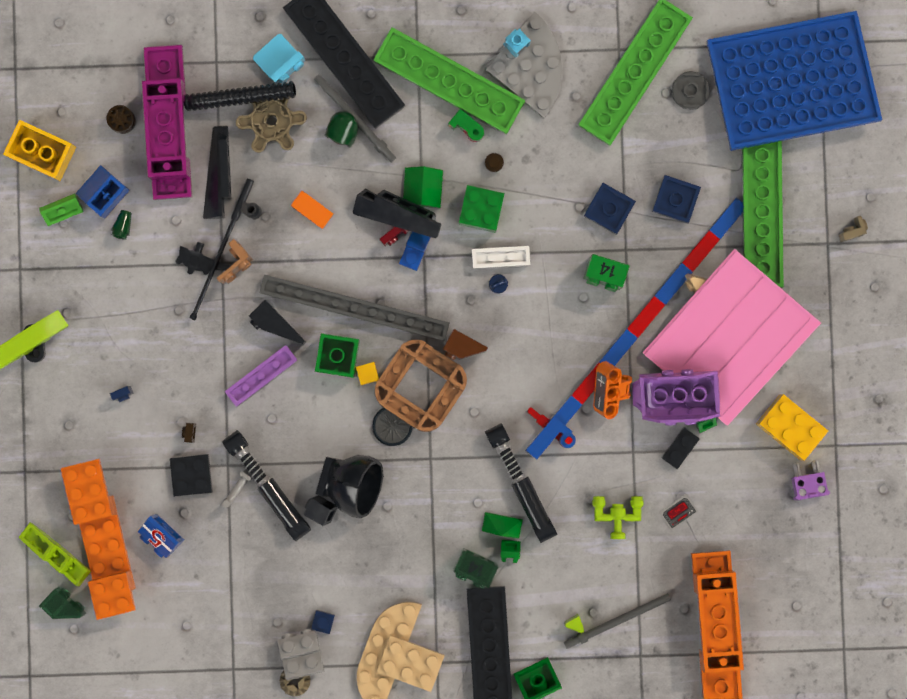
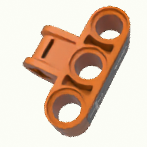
(610, 389)

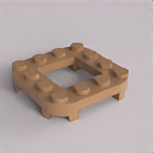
(435, 361)

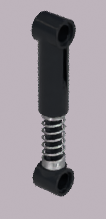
(522, 485)
(268, 488)

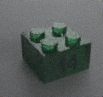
(475, 568)

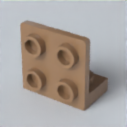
(242, 264)

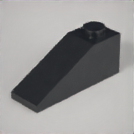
(271, 321)

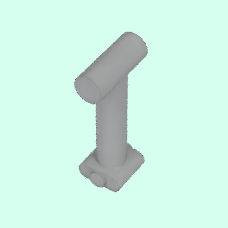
(236, 489)

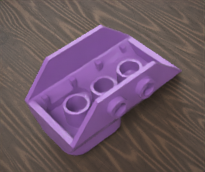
(677, 396)

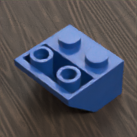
(102, 192)

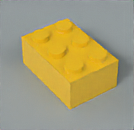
(39, 150)
(792, 427)

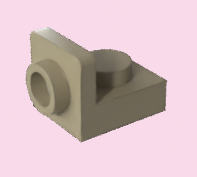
(851, 232)

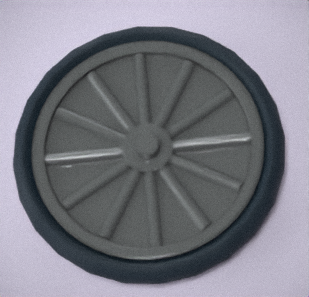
(390, 428)

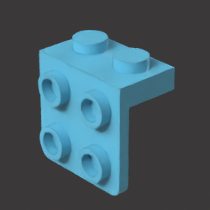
(279, 59)

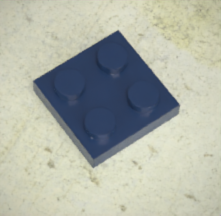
(676, 199)
(609, 208)

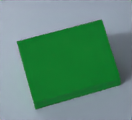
(423, 186)
(538, 680)

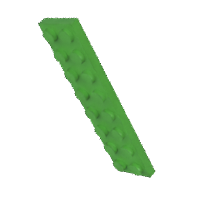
(635, 71)
(449, 80)
(763, 209)

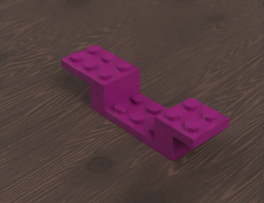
(164, 122)

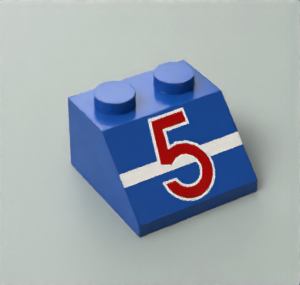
(160, 536)

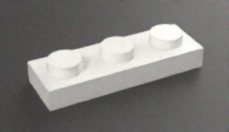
(501, 257)

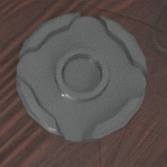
(690, 90)

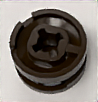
(121, 119)

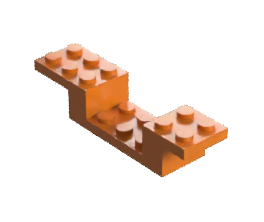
(102, 538)
(719, 625)

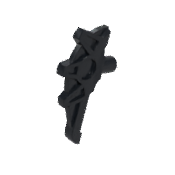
(197, 261)

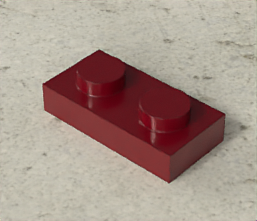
(391, 236)

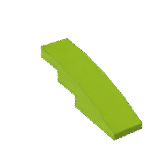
(31, 338)
(54, 554)

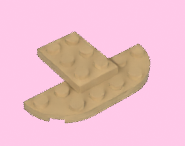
(392, 656)

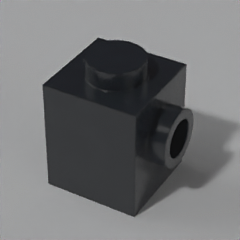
(320, 510)

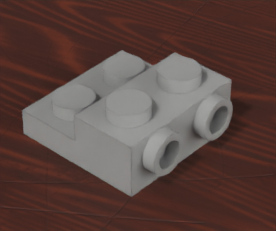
(301, 654)

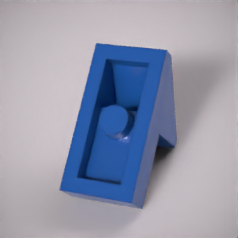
(414, 250)

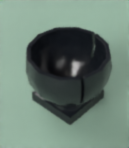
(352, 483)

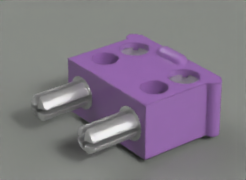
(810, 487)

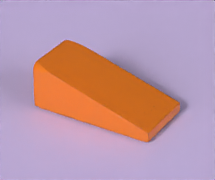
(312, 209)

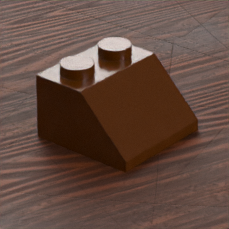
(462, 346)

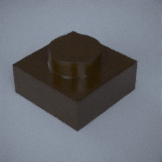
(189, 432)

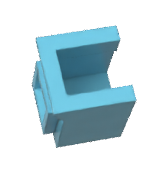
(516, 41)

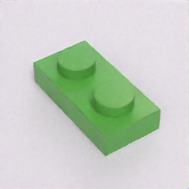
(61, 209)

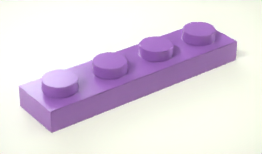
(261, 375)

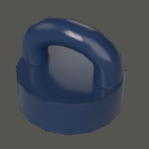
(498, 284)

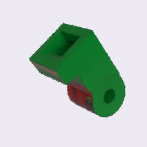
(468, 125)

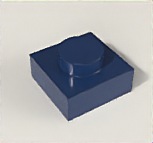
(122, 394)
(323, 622)

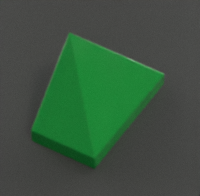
(502, 525)

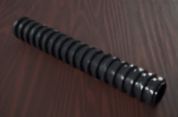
(239, 96)

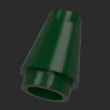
(121, 227)

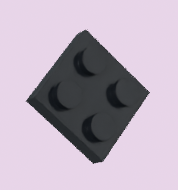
(191, 475)

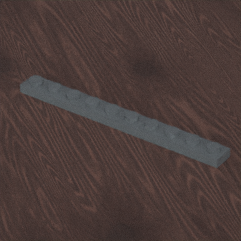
(354, 307)

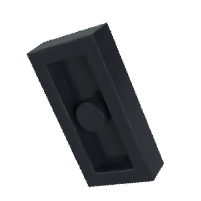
(680, 448)

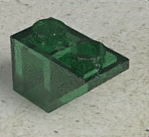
(61, 606)

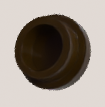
(494, 162)

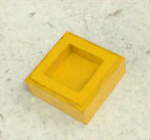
(367, 373)

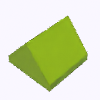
(574, 623)

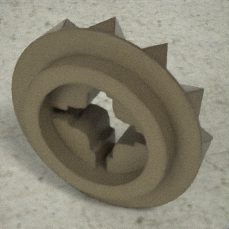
(291, 689)

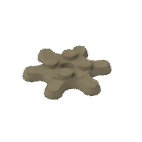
(265, 133)

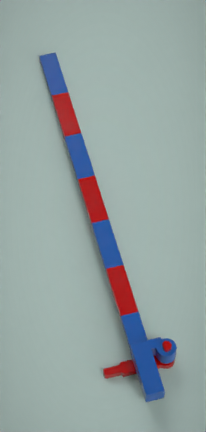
(556, 426)

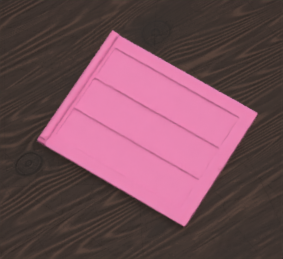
(734, 327)

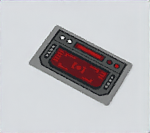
(678, 512)

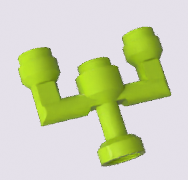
(617, 513)

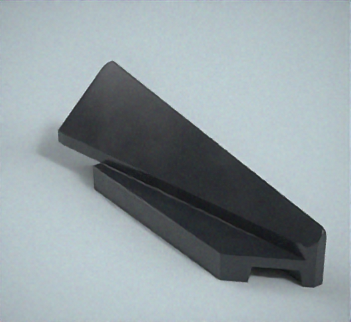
(219, 175)
(397, 212)

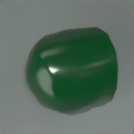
(342, 128)

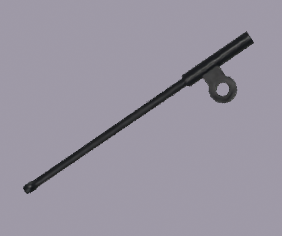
(241, 207)

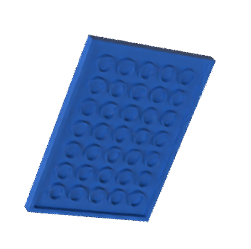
(794, 80)

